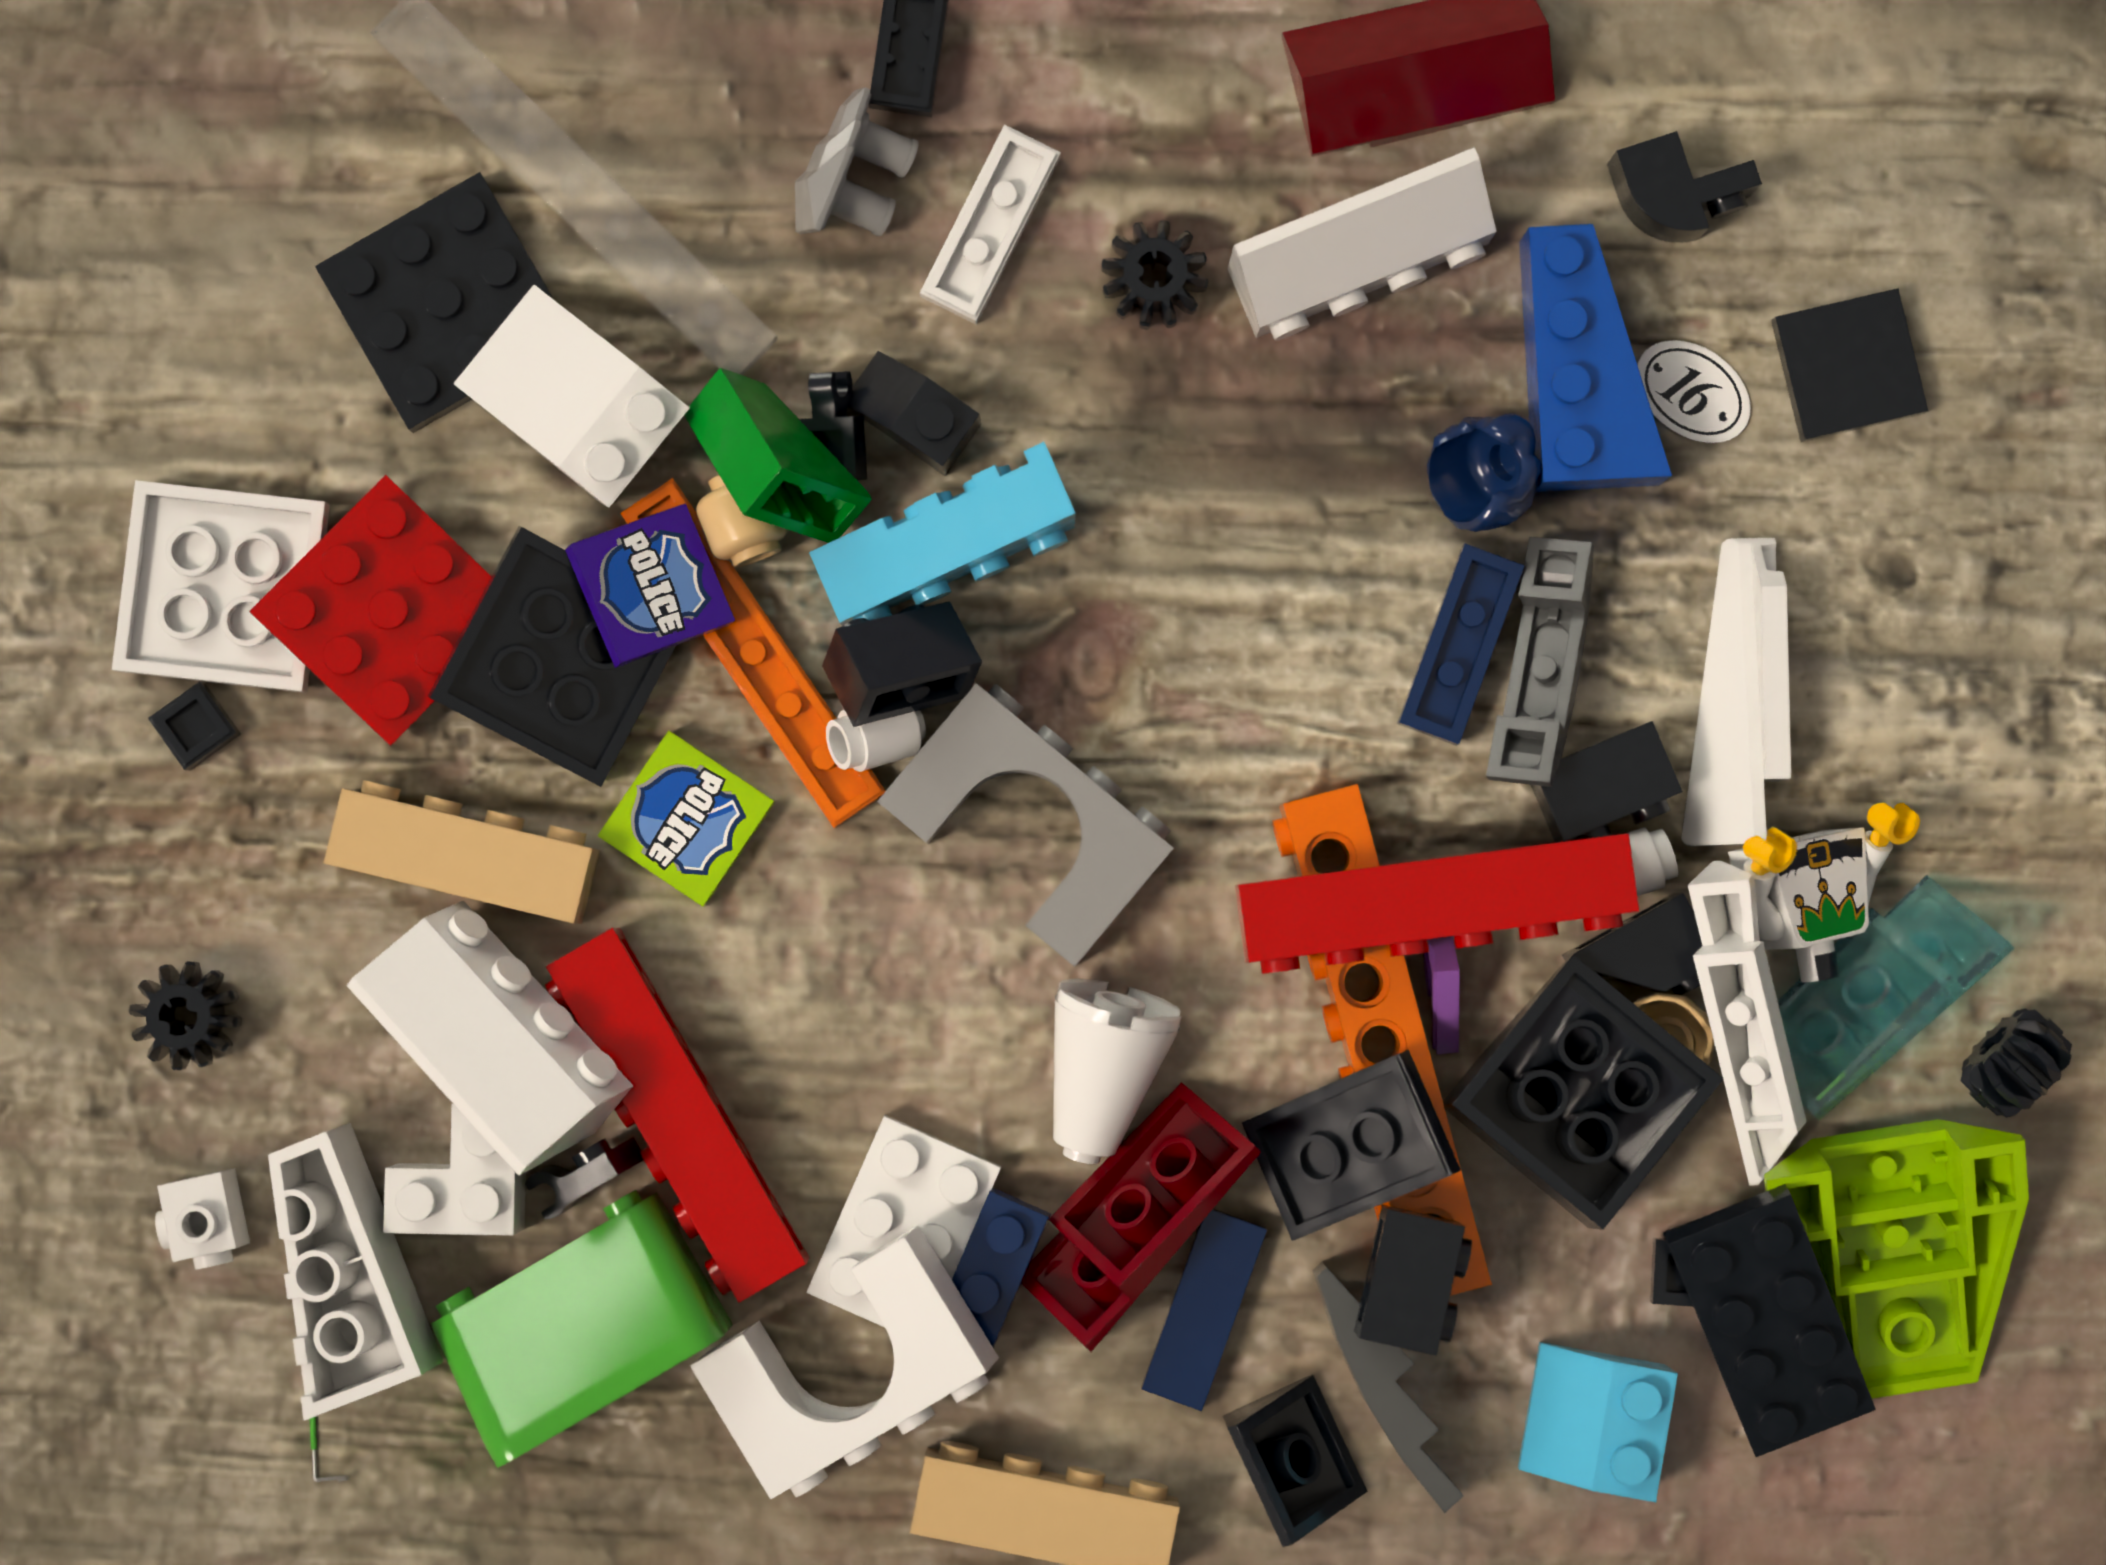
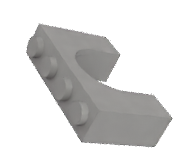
(988, 741)

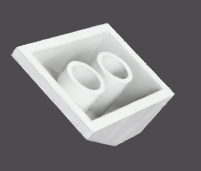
(571, 396)

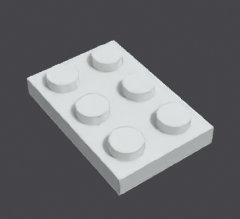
(903, 1184)

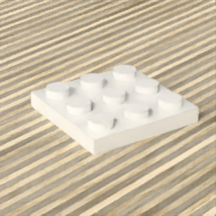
(195, 574)

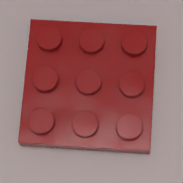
(377, 608)

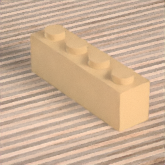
(462, 855)
(1041, 1512)

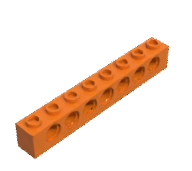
(1342, 819)

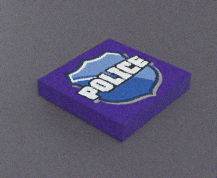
(650, 585)

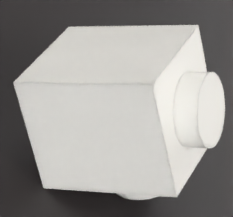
(202, 1218)

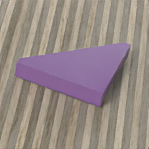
(1443, 985)

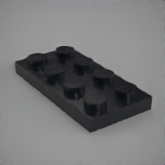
(1770, 1320)

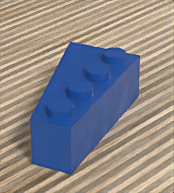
(1581, 369)

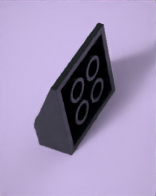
(1582, 1093)

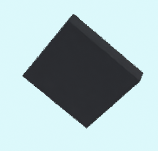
(1849, 365)

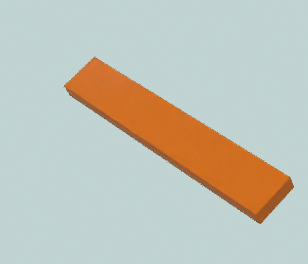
(774, 681)

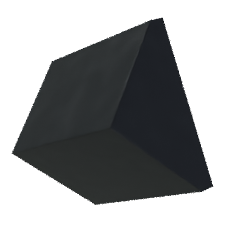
(1295, 1458)

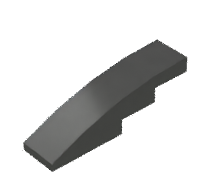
(1375, 1372)

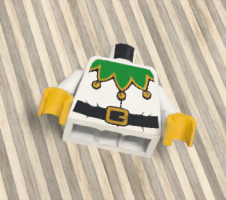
(1820, 884)

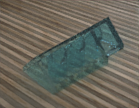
(1886, 993)

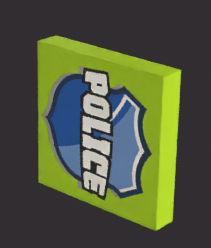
(686, 818)

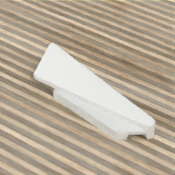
(1743, 700)
(1745, 1017)

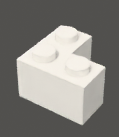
(466, 1197)

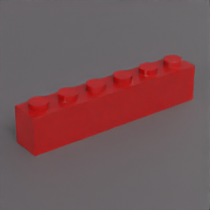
(1437, 899)
(679, 1117)

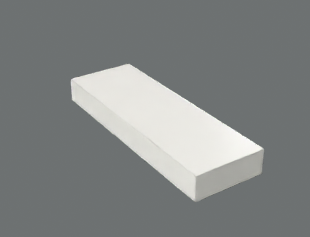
(990, 224)

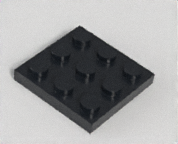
(431, 294)
(540, 666)

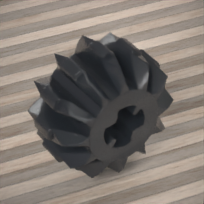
(1178, 275)
(170, 1032)
(2016, 1062)

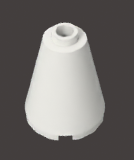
(1104, 1062)

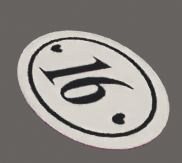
(1694, 391)

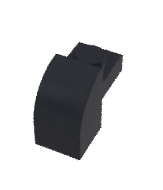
(1664, 197)

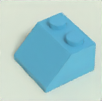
(1598, 1421)

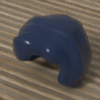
(1484, 471)

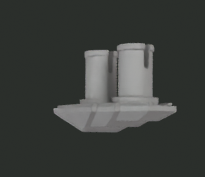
(824, 186)

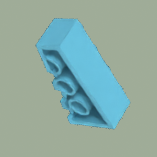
(947, 539)

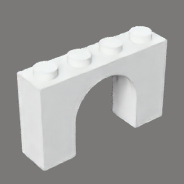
(794, 1435)

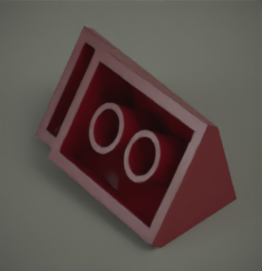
(1418, 70)
(1136, 1214)

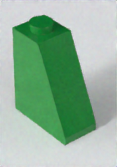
(773, 460)

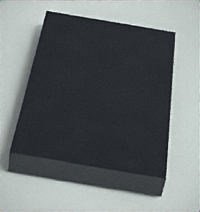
(1351, 1145)

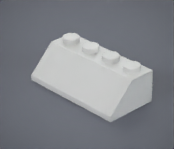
(1363, 246)
(491, 1037)

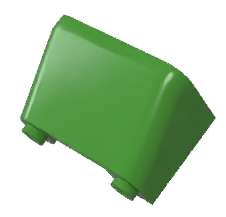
(579, 1327)

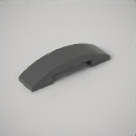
(1545, 662)

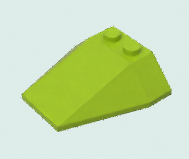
(1912, 1242)

